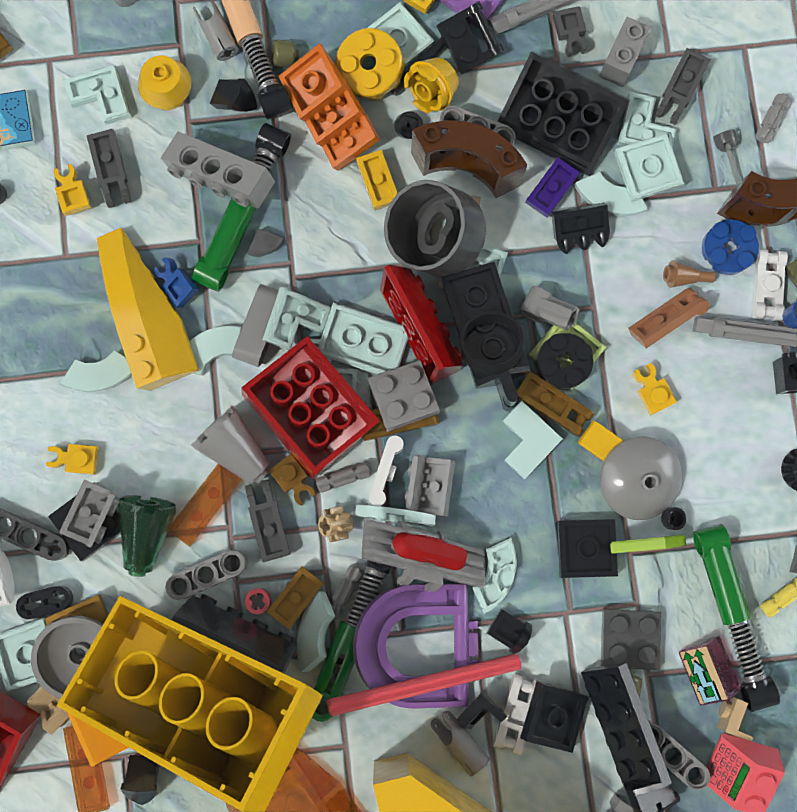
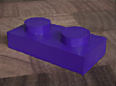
(552, 187)

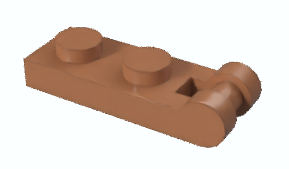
(668, 317)

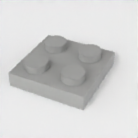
(403, 396)

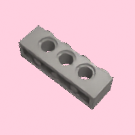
(218, 170)

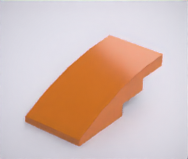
(328, 107)

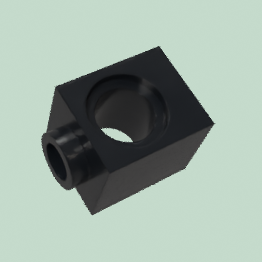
(783, 381)

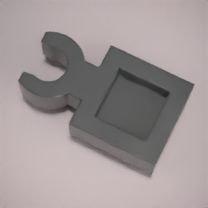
(570, 27)

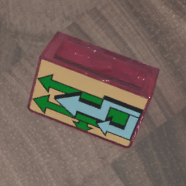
(710, 672)

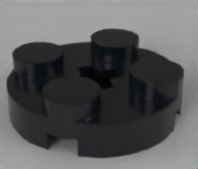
(579, 353)

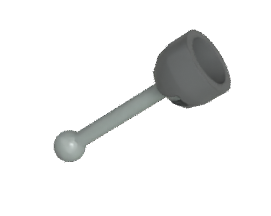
(726, 143)

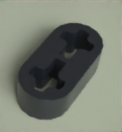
(43, 596)

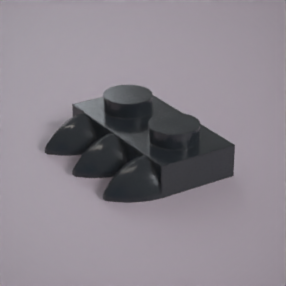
(581, 224)

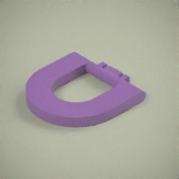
(405, 601)

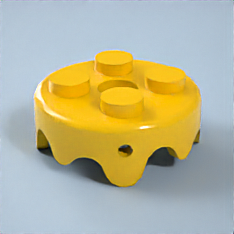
(389, 63)

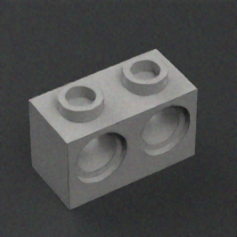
(625, 51)

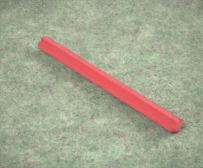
(423, 684)

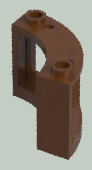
(468, 149)
(751, 198)

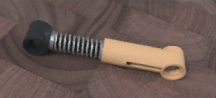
(248, 36)

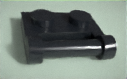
(462, 42)

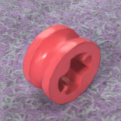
(249, 602)

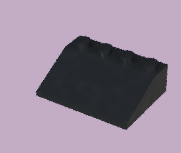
(562, 112)
(237, 633)

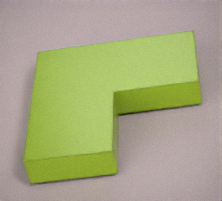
(654, 543)

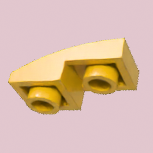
(598, 440)

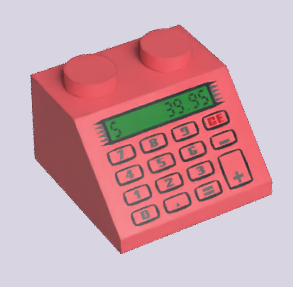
(745, 773)

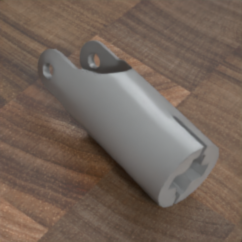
(218, 34)
(460, 744)

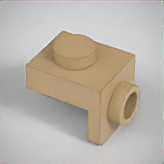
(51, 715)
(731, 716)

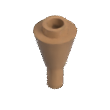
(679, 274)

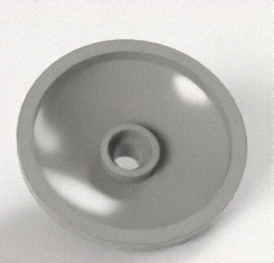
(625, 475)
(55, 653)

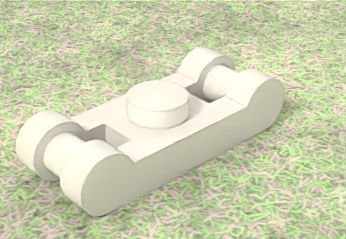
(769, 285)
(385, 470)
(516, 714)

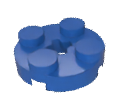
(741, 235)

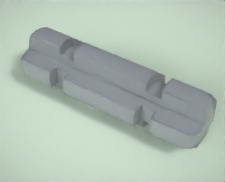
(772, 118)
(343, 477)
(345, 590)

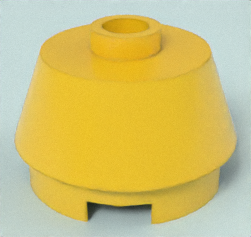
(164, 82)
(431, 84)

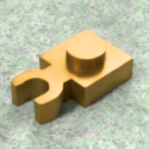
(290, 476)

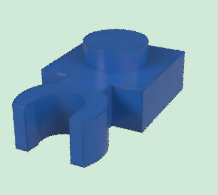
(178, 283)

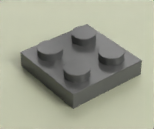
(631, 638)

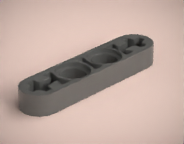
(15, 536)

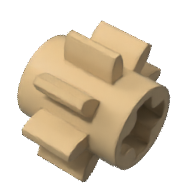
(335, 524)

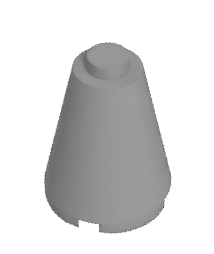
(233, 447)

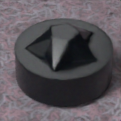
(406, 122)

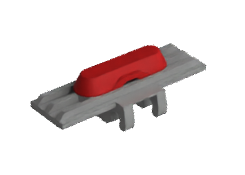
(422, 555)

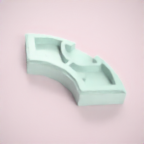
(597, 190)
(213, 344)
(98, 376)
(395, 515)
(498, 575)
(312, 632)

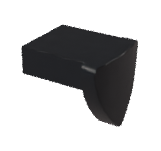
(234, 96)
(510, 631)
(478, 709)
(140, 779)

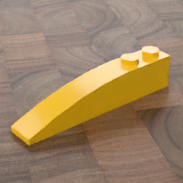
(144, 318)

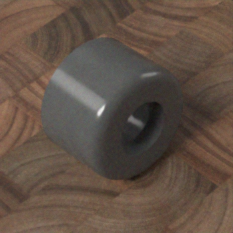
(410, 225)

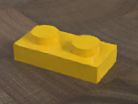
(377, 179)

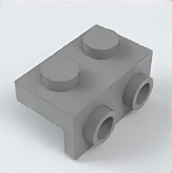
(430, 485)
(88, 513)

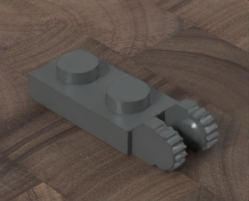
(683, 83)
(108, 165)
(267, 524)

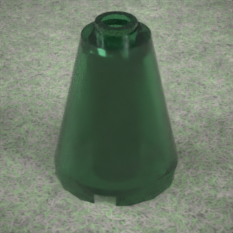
(143, 531)

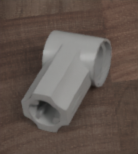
(542, 305)

